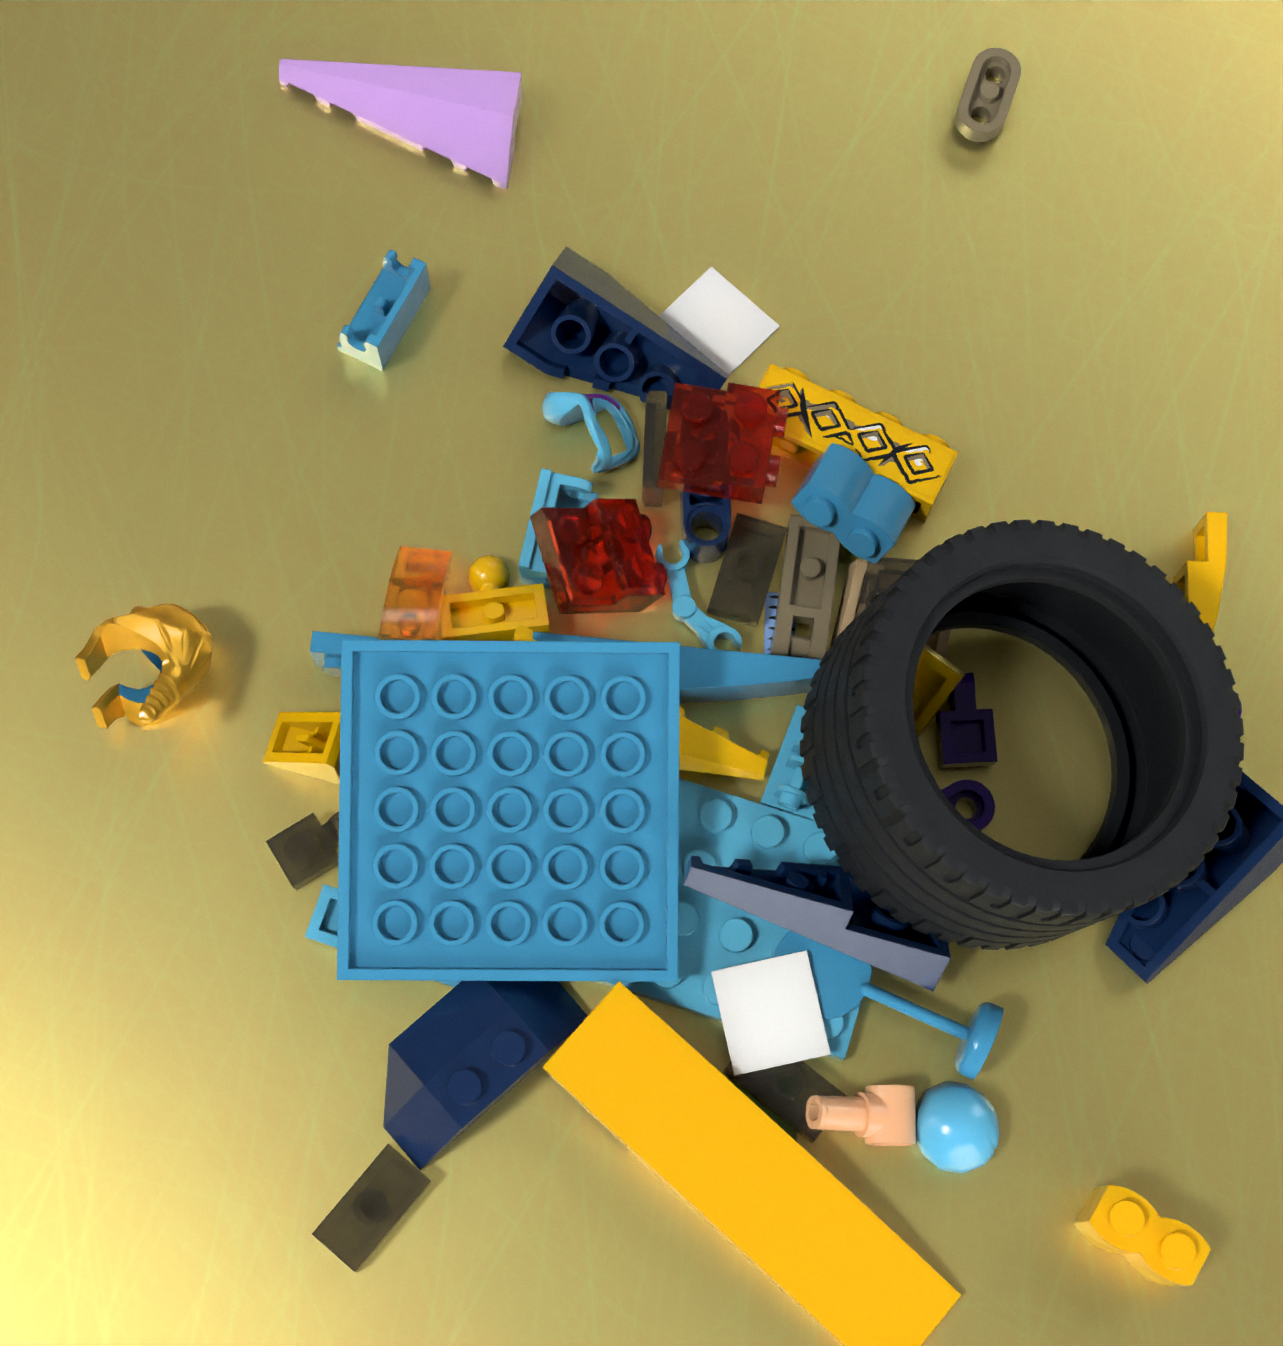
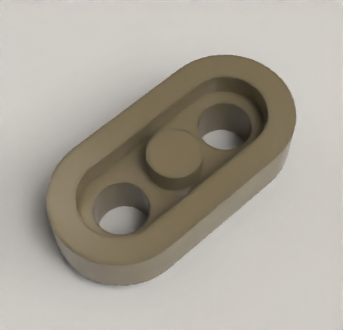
(985, 97)

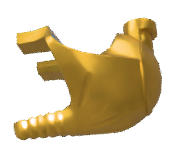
(170, 640)

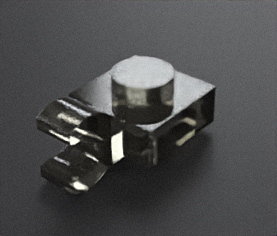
(307, 849)

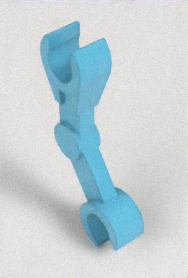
(684, 608)

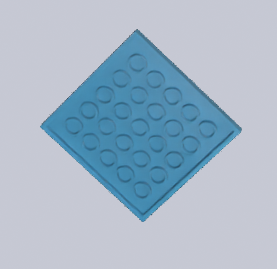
(508, 811)

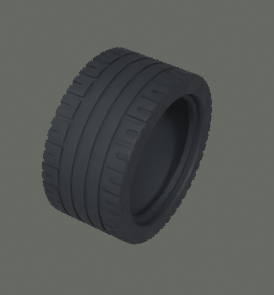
(1134, 655)

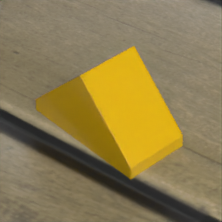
(306, 744)

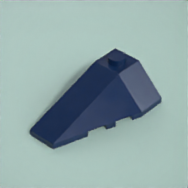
(604, 335)
(1238, 863)

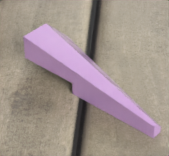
(447, 110)

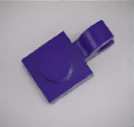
(966, 732)

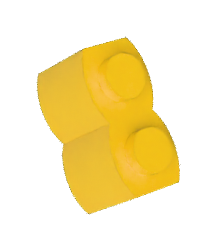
(1153, 1245)

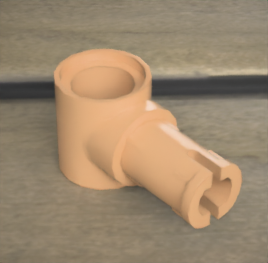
(879, 1114)

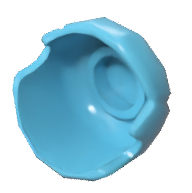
(956, 1127)

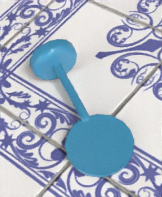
(846, 980)

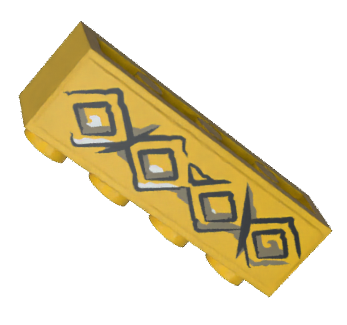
(832, 416)

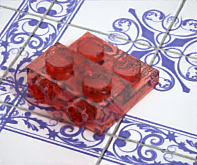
(722, 441)
(599, 557)

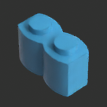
(853, 503)

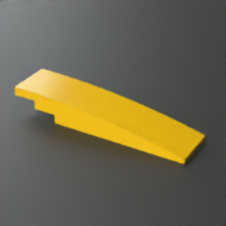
(748, 1177)

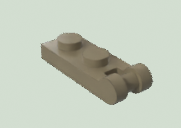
(805, 589)

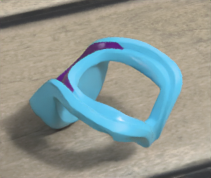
(573, 407)

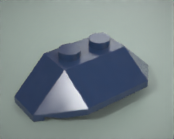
(469, 1057)

